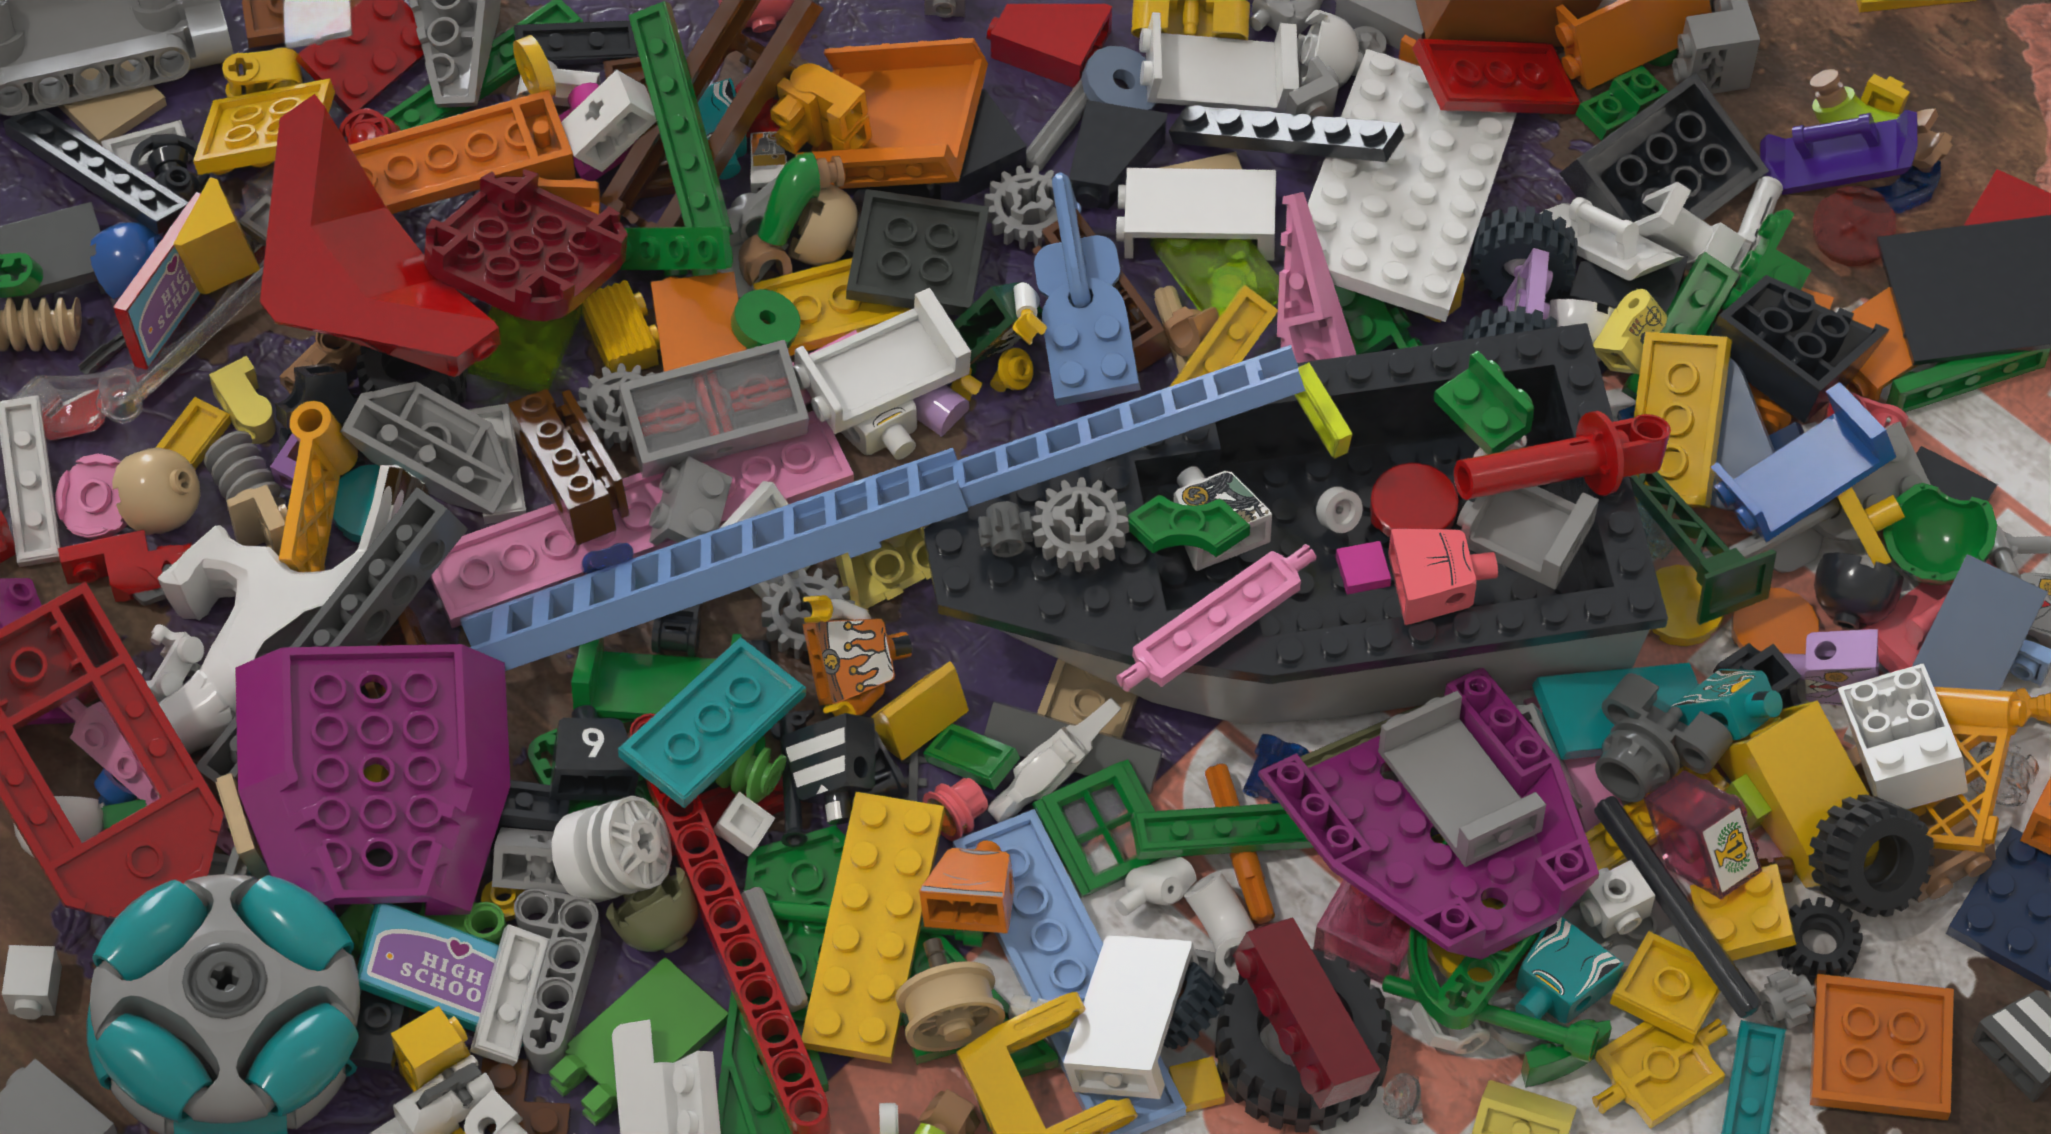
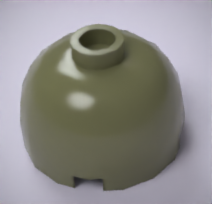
(657, 916)

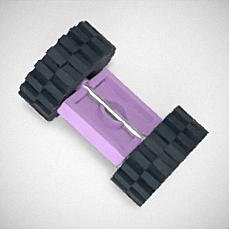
(1525, 262)

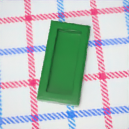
(971, 755)

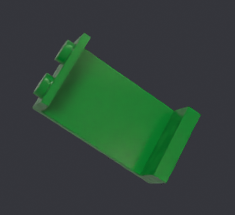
(631, 682)

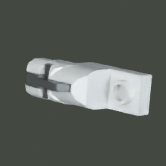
(440, 1102)

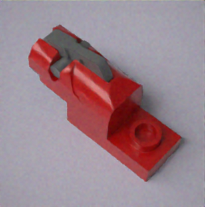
(125, 561)

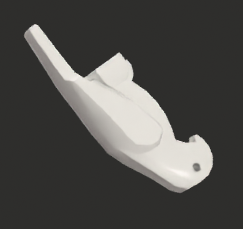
(1051, 763)

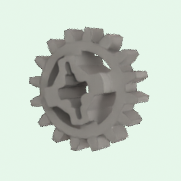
(1027, 204)
(604, 398)
(1059, 518)
(789, 626)

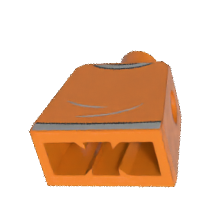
(970, 890)

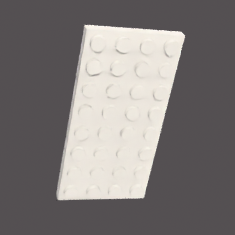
(1410, 221)

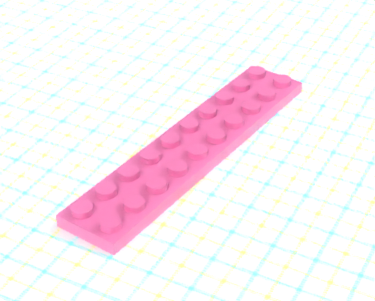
(540, 553)

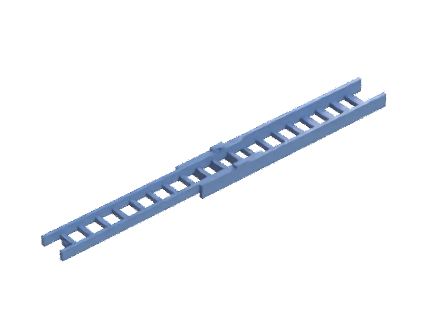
(859, 515)

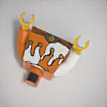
(850, 654)

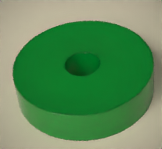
(767, 306)

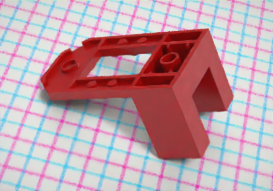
(73, 652)

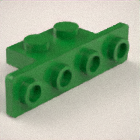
(679, 250)
(1767, 261)
(1374, 322)

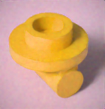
(1013, 370)

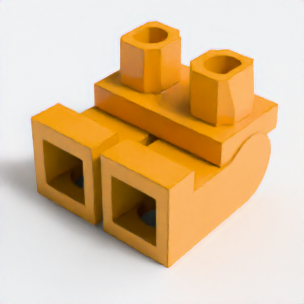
(820, 108)

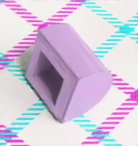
(940, 409)

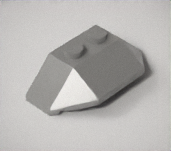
(434, 442)

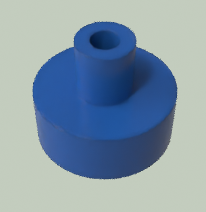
(112, 790)

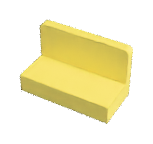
(1518, 1111)

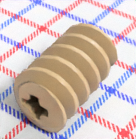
(40, 325)

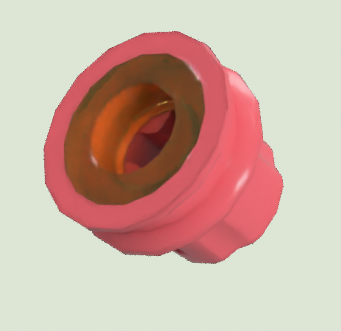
(961, 806)

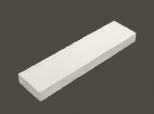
(29, 481)

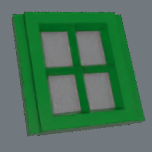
(1094, 828)

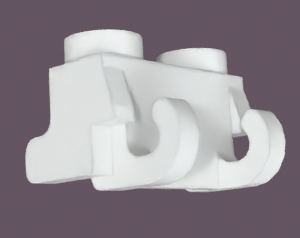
(179, 660)

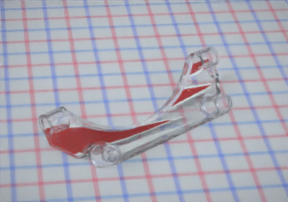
(83, 401)

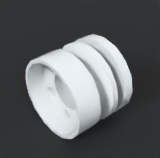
(612, 849)

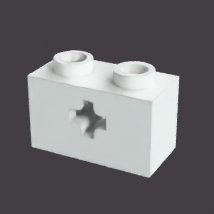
(609, 120)

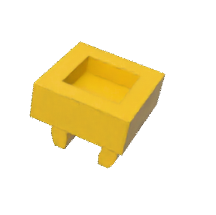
(1885, 94)

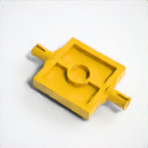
(1658, 1070)

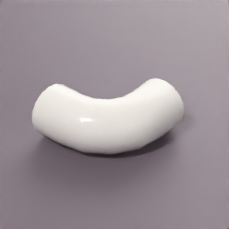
(1222, 918)

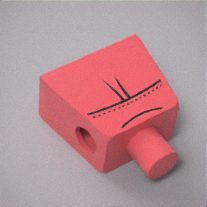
(1436, 572)

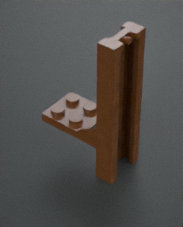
(718, 40)

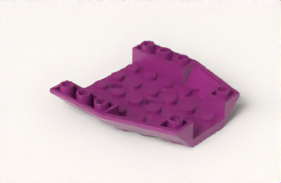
(314, 733)
(1383, 843)

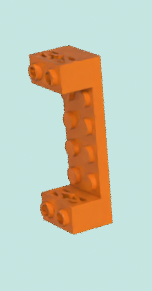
(455, 152)

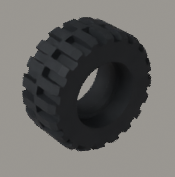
(1276, 1087)

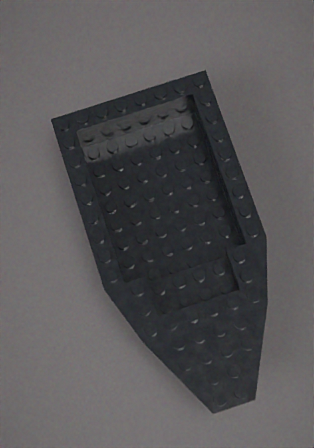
(1320, 647)

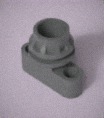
(1651, 743)

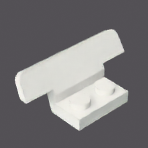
(662, 1094)

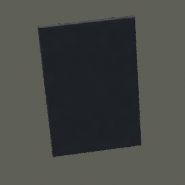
(1971, 288)

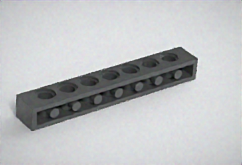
(368, 596)

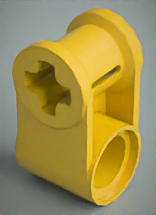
(261, 71)

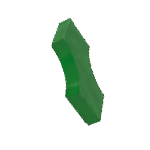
(1206, 526)

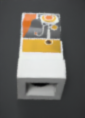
(766, 159)

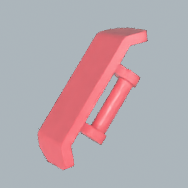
(1908, 625)

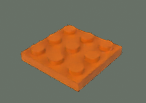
(1882, 1047)

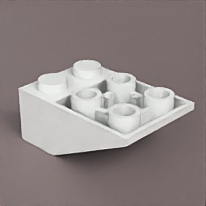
(1904, 738)

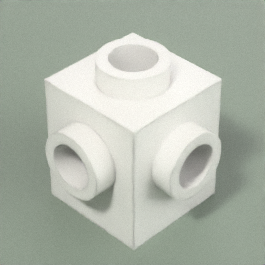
(1617, 900)

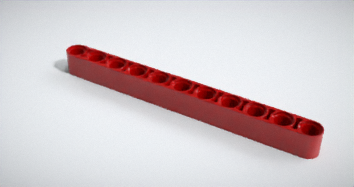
(738, 944)

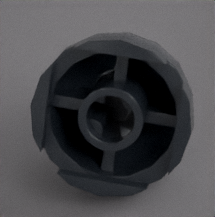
(1855, 591)

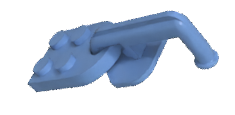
(1084, 314)

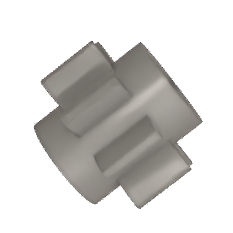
(1787, 998)

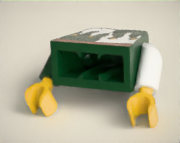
(996, 324)

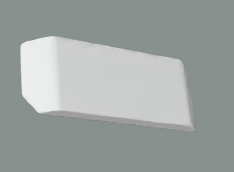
(1612, 241)

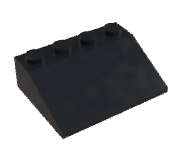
(1673, 140)

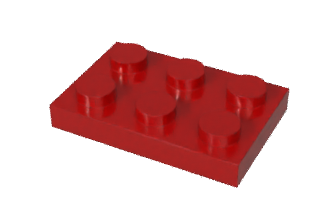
(370, 59)

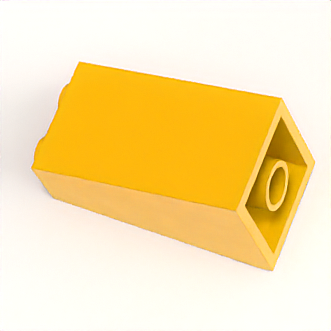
(1800, 775)

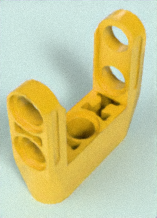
(1000, 1086)

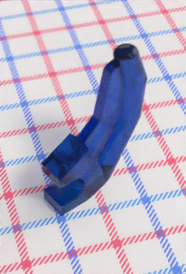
(1911, 188)

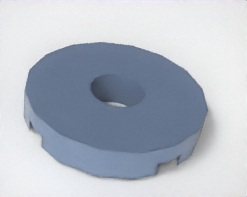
(1120, 64)

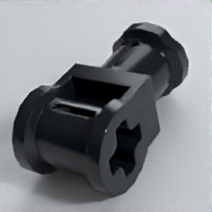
(678, 631)

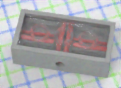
(714, 408)

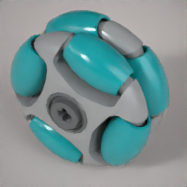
(224, 1006)

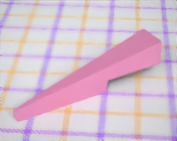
(1307, 299)

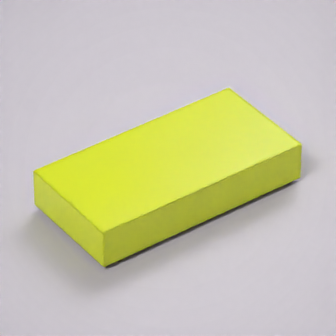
(1323, 413)

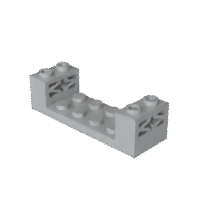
(1719, 47)

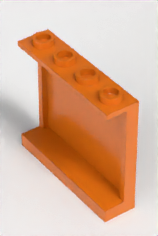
(918, 110)

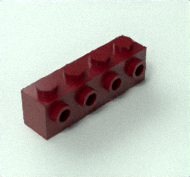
(1306, 1013)

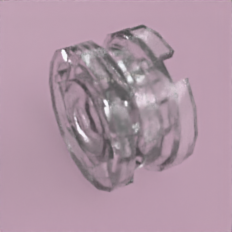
(2016, 776)

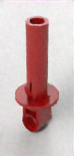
(1599, 453)

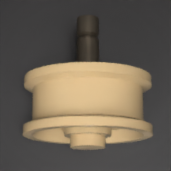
(948, 1002)

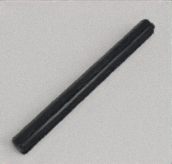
(1678, 908)

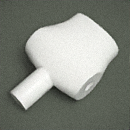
(1157, 883)

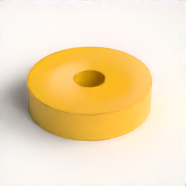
(533, 66)

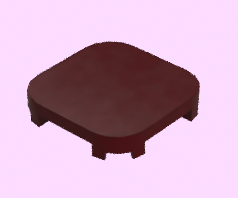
(525, 248)

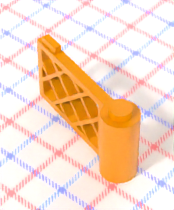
(320, 462)
(1976, 718)

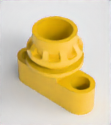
(1195, 17)

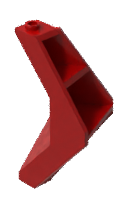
(348, 265)

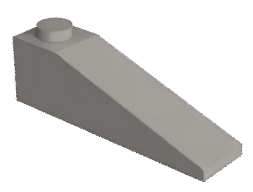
(456, 46)

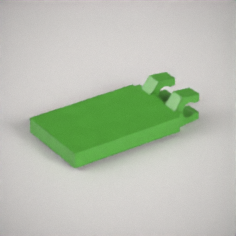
(680, 1021)

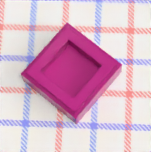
(1363, 567)

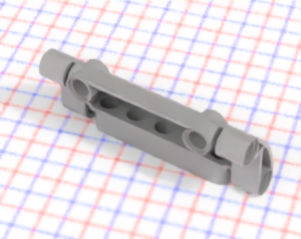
(55, 40)

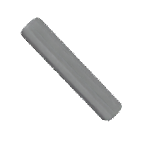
(1057, 128)
(775, 948)

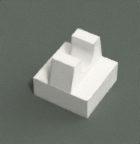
(743, 824)

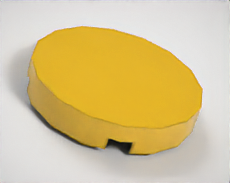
(1681, 601)

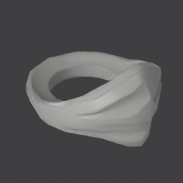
(1516, 1042)

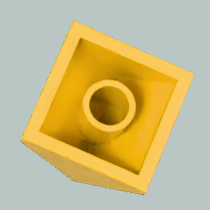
(214, 242)
(921, 711)

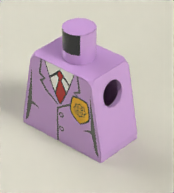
(1836, 661)

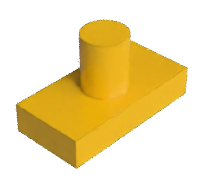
(1871, 520)

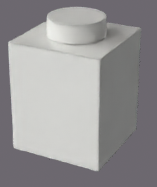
(31, 981)

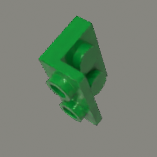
(1486, 405)

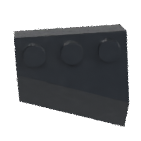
(1794, 345)

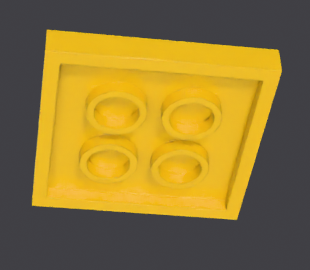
(246, 126)

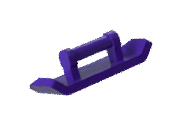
(1841, 152)

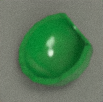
(1939, 534)

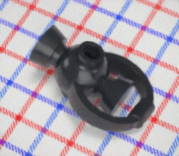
(170, 163)

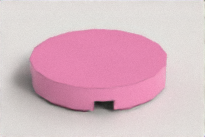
(87, 498)

